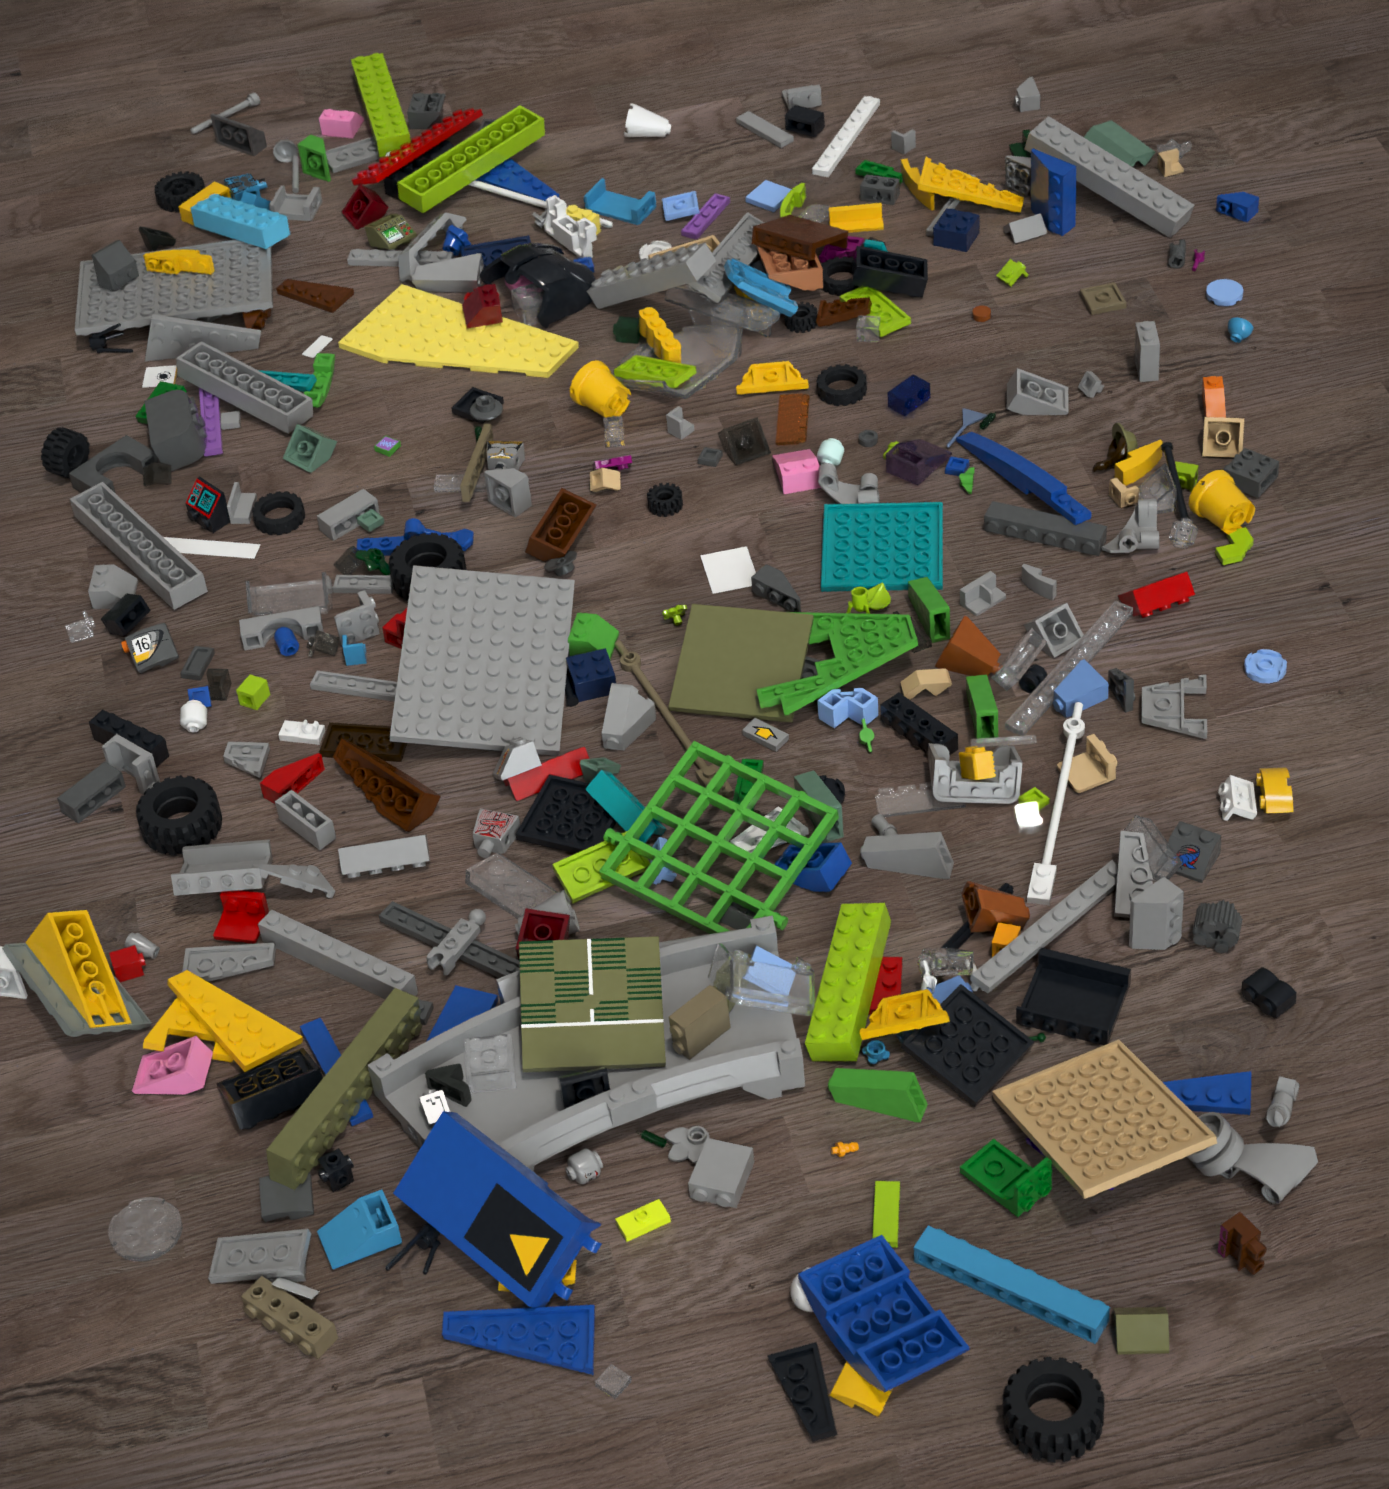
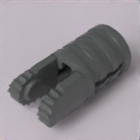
(1177, 254)

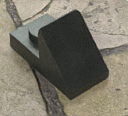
(154, 237)
(450, 1081)

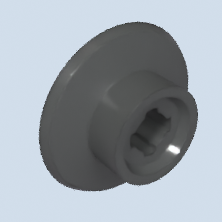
(486, 408)
(562, 565)

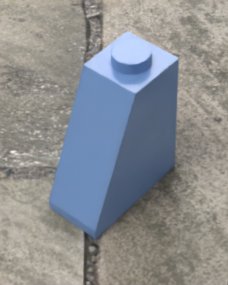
(1081, 686)

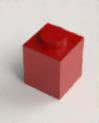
(127, 963)

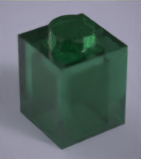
(627, 330)

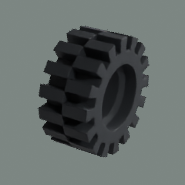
(803, 319)
(657, 499)

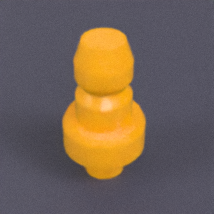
(841, 1148)

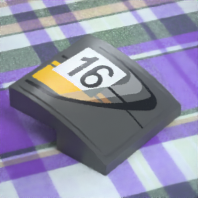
(152, 647)

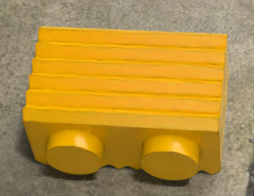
(976, 763)

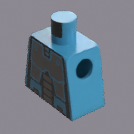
(242, 183)

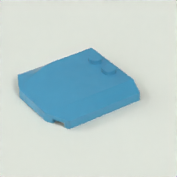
(760, 287)

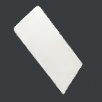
(295, 1288)

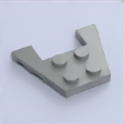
(1165, 706)

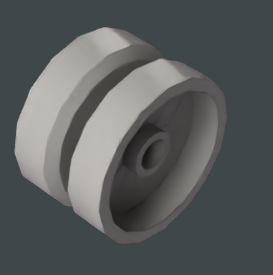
(1222, 1155)

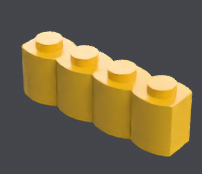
(659, 336)

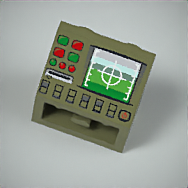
(389, 232)

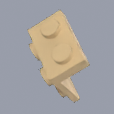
(1092, 767)

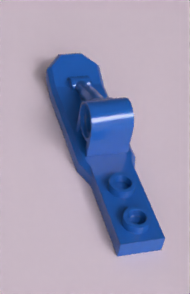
(413, 527)

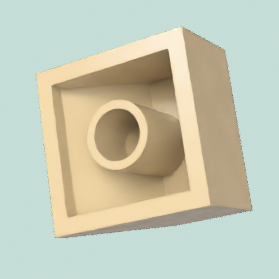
(1223, 437)

